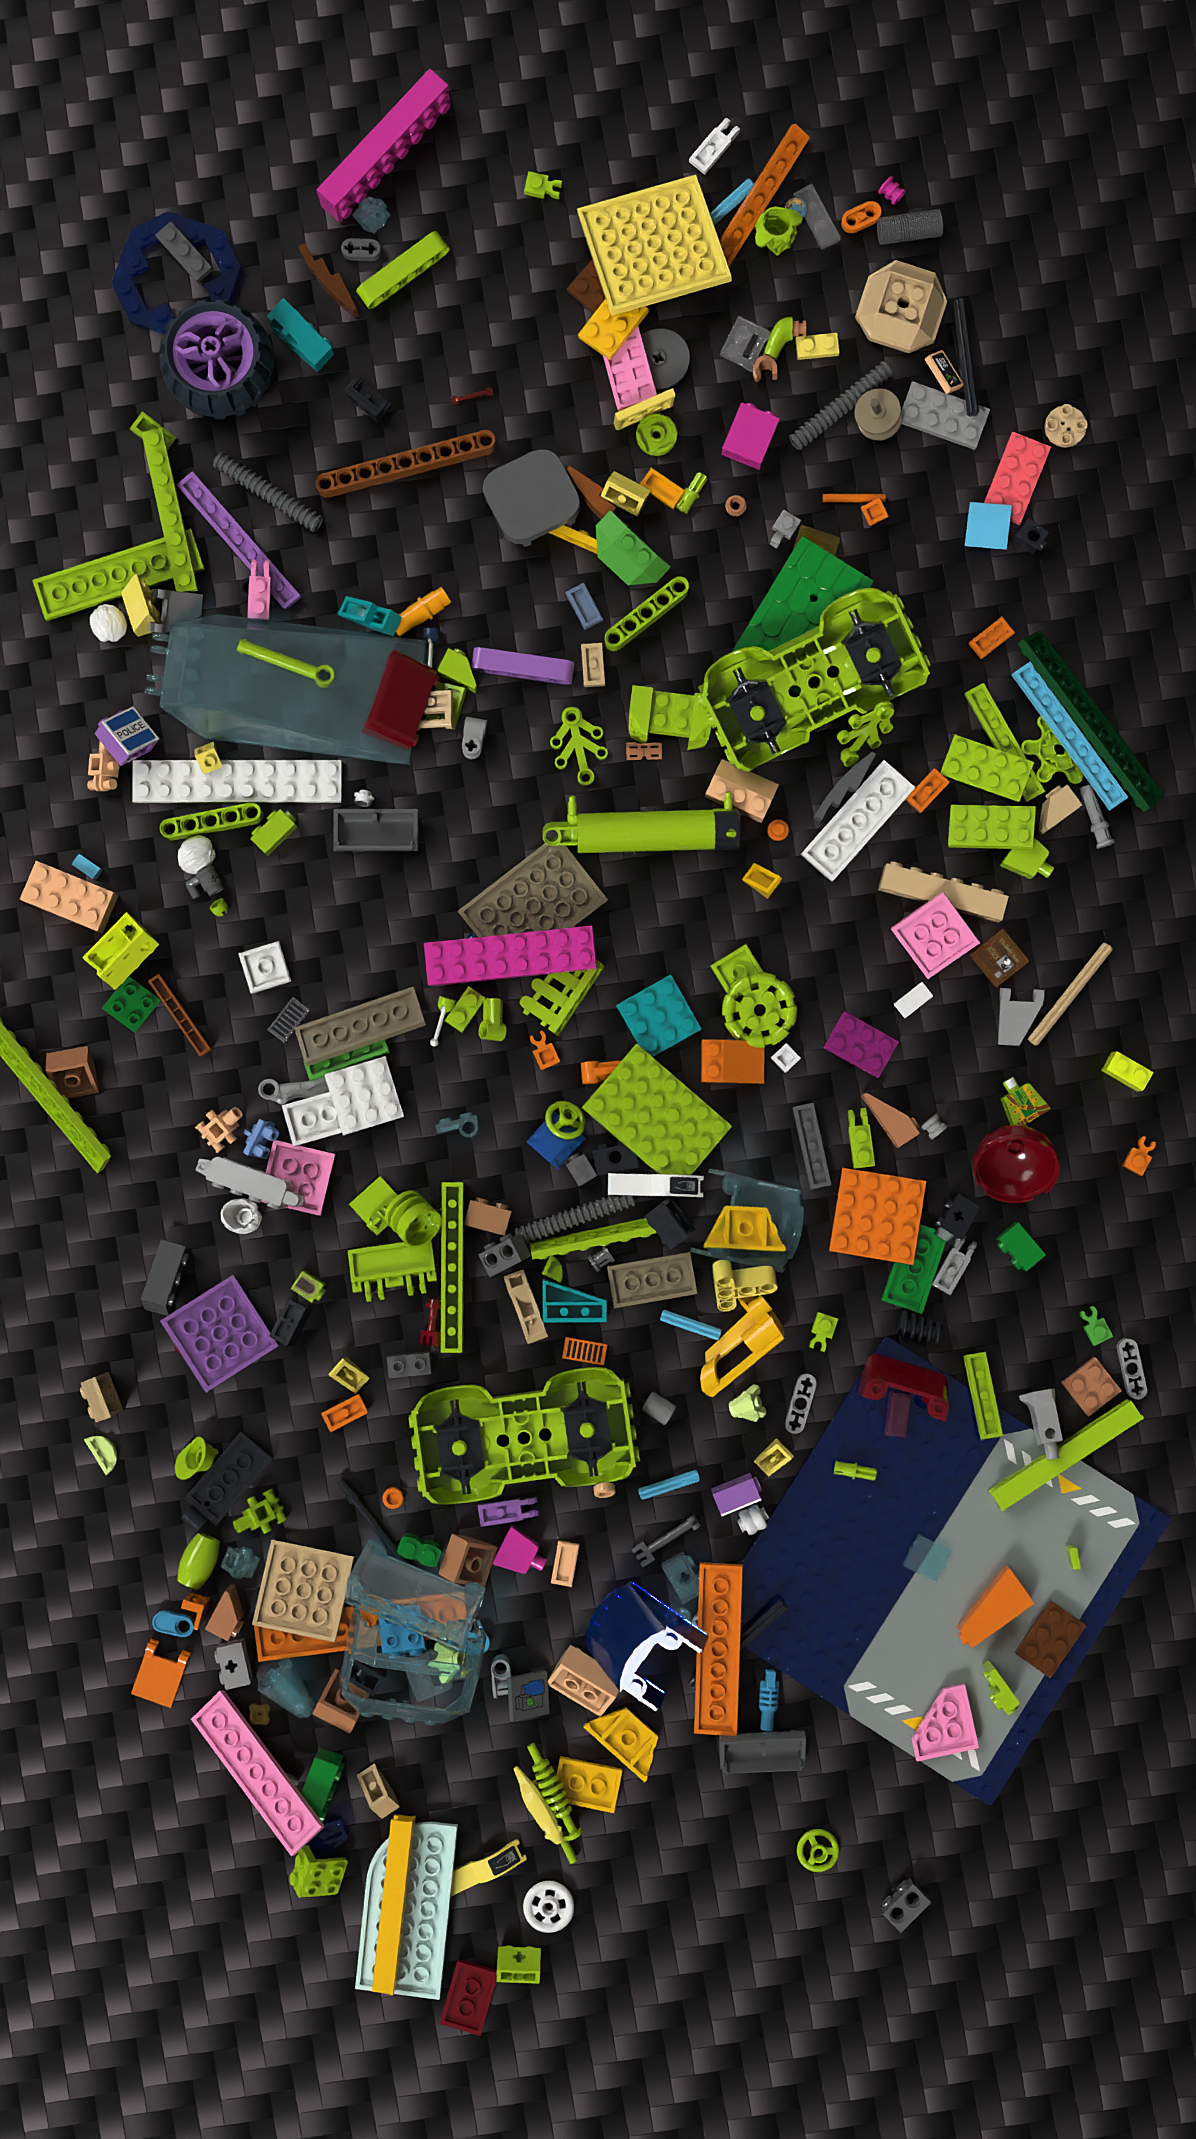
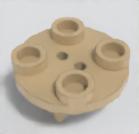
(1072, 419)

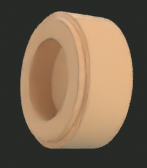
(604, 1490)

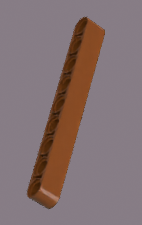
(395, 461)

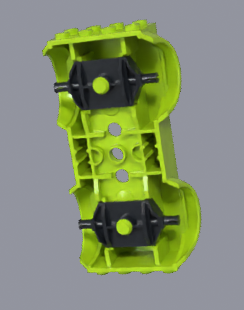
(857, 633)
(461, 1425)

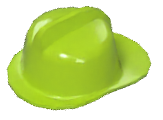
(194, 1458)

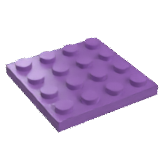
(219, 1333)

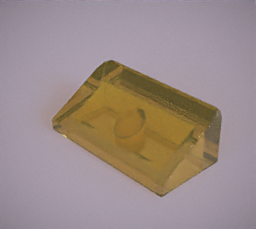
(824, 540)

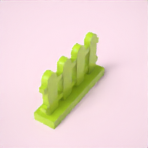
(560, 999)

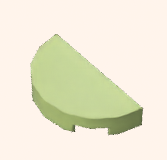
(103, 1451)

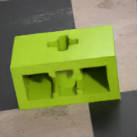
(518, 1964)

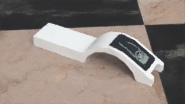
(654, 1185)

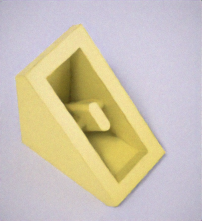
(349, 1375)
(773, 1457)

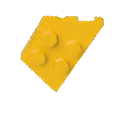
(744, 1230)
(626, 1738)

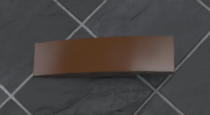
(331, 284)

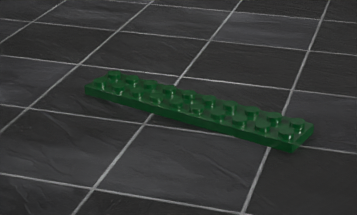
(1091, 720)

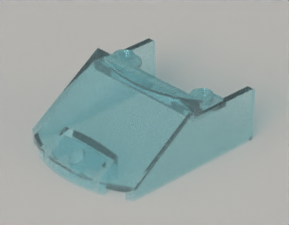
(785, 1213)

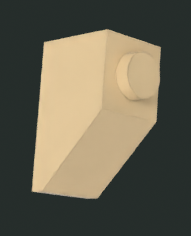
(377, 1791)

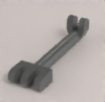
(692, 1522)

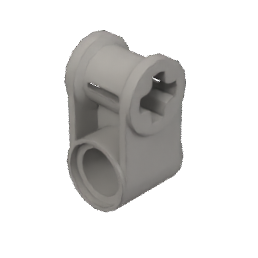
(474, 734)
(499, 1677)

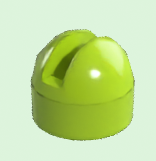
(218, 907)

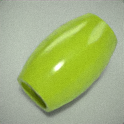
(198, 1560)

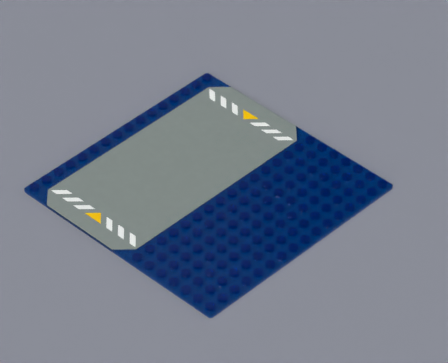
(888, 1637)

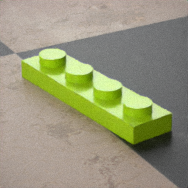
(983, 1396)

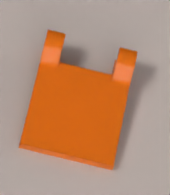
(159, 1676)

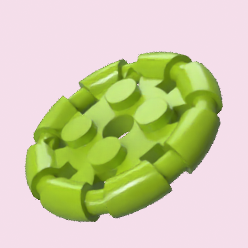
(772, 1009)

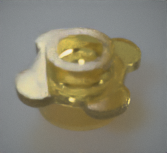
(255, 1709)

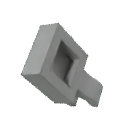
(784, 527)

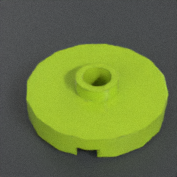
(656, 424)

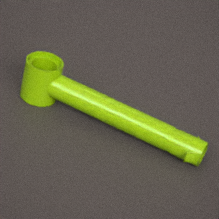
(286, 662)

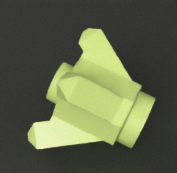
(748, 1405)
(448, 1655)

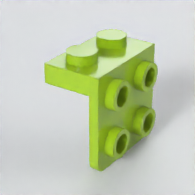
(316, 1876)

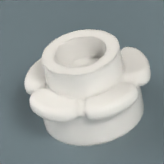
(364, 798)

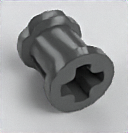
(601, 1258)

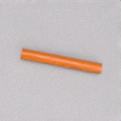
(852, 497)

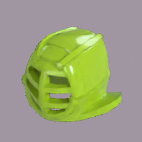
(777, 231)

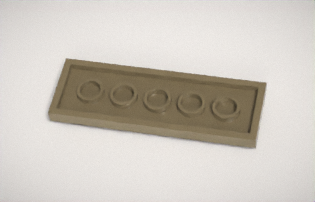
(360, 1026)

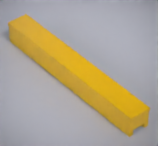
(393, 1904)

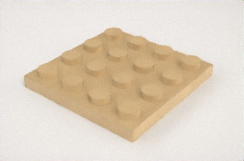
(303, 1591)

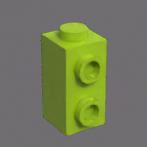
(274, 831)

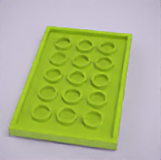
(656, 1115)

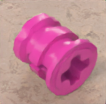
(892, 190)

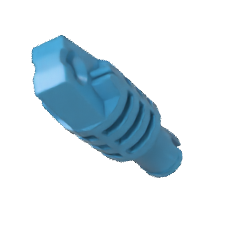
(768, 1699)

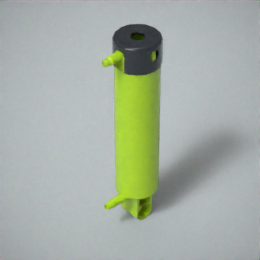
(648, 830)

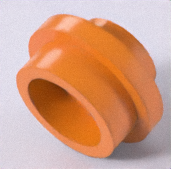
(778, 830)

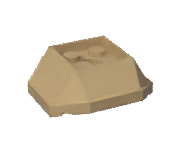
(896, 326)

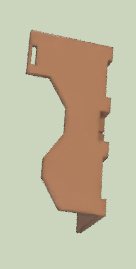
(643, 752)

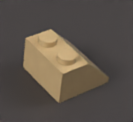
(1058, 806)

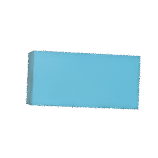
(87, 867)

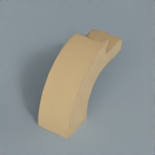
(525, 1306)

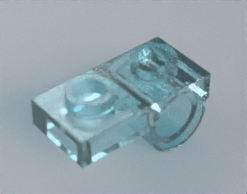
(449, 1125)

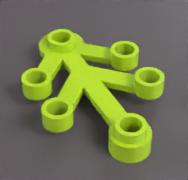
(883, 711)
(578, 742)

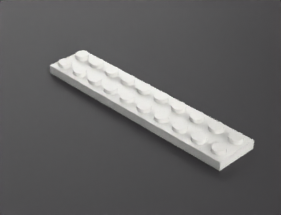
(238, 781)

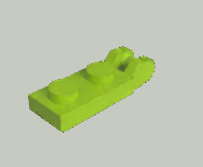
(860, 1141)

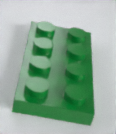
(910, 1284)

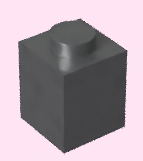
(580, 1168)

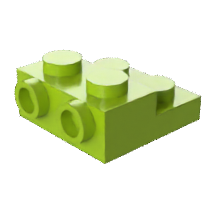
(1000, 1692)

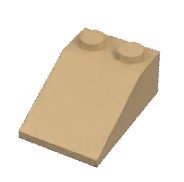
(101, 1397)

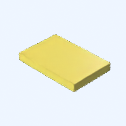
(639, 411)

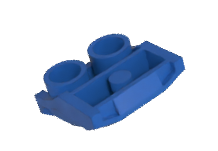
(554, 1148)

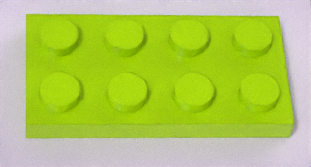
(987, 768)
(992, 827)

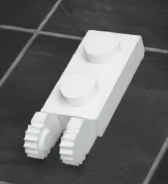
(713, 147)

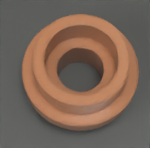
(735, 499)

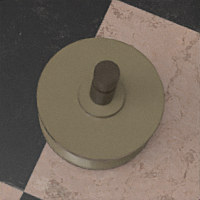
(878, 414)

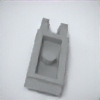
(953, 1267)

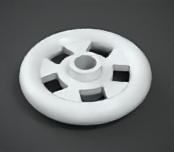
(531, 1910)

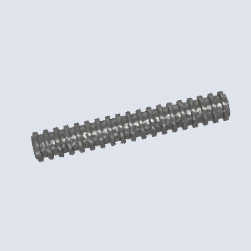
(840, 406)
(267, 491)
(574, 1217)

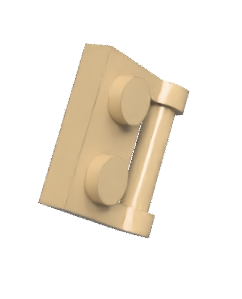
(439, 703)

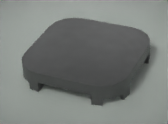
(531, 496)

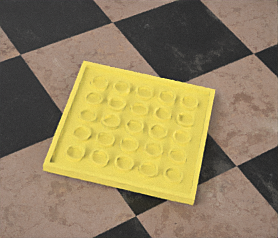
(654, 245)

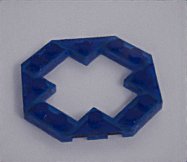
(133, 263)

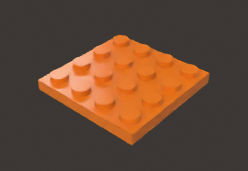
(877, 1216)

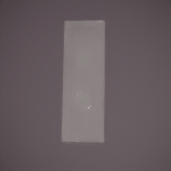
(817, 217)

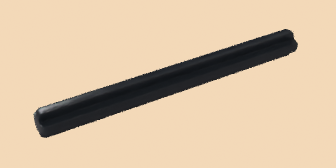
(965, 357)
(756, 1628)

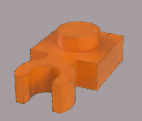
(545, 1054)
(1137, 1159)

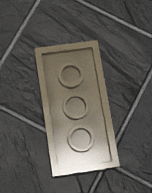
(652, 1280)

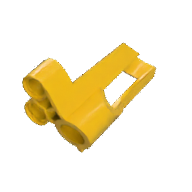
(759, 1331)

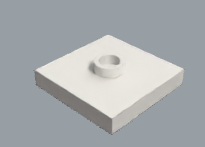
(265, 967)

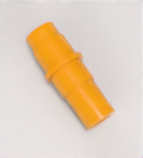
(422, 610)

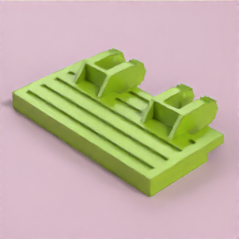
(391, 1263)

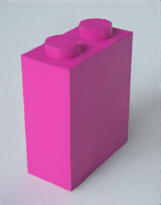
(750, 435)

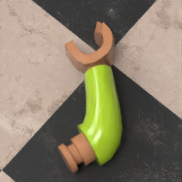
(782, 332)

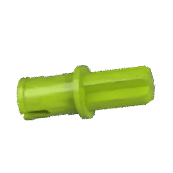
(692, 493)
(854, 1470)

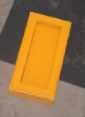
(663, 488)

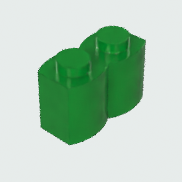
(425, 1552)

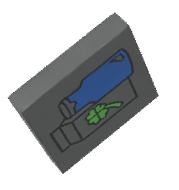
(528, 1695)

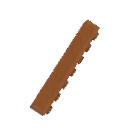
(180, 1015)

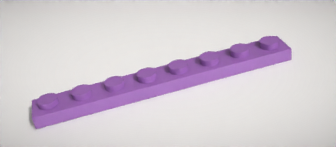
(236, 537)

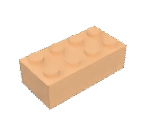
(69, 897)

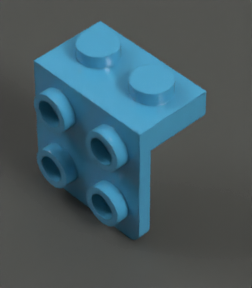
(400, 1640)

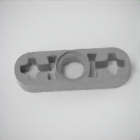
(1130, 1384)
(802, 1420)

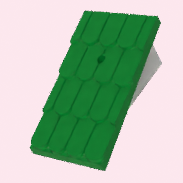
(799, 596)

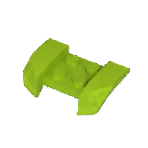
(668, 715)

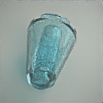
(287, 1689)

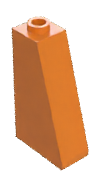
(995, 1607)

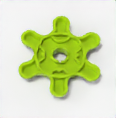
(1050, 762)

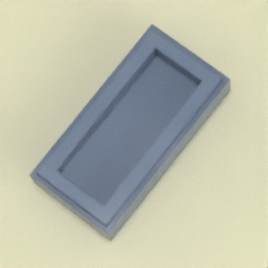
(584, 606)

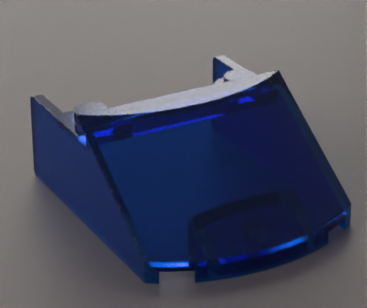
(625, 1632)

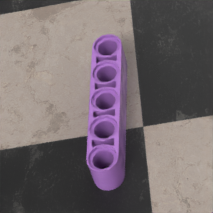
(522, 665)

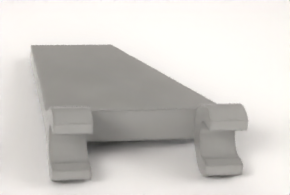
(176, 608)
(1016, 1016)

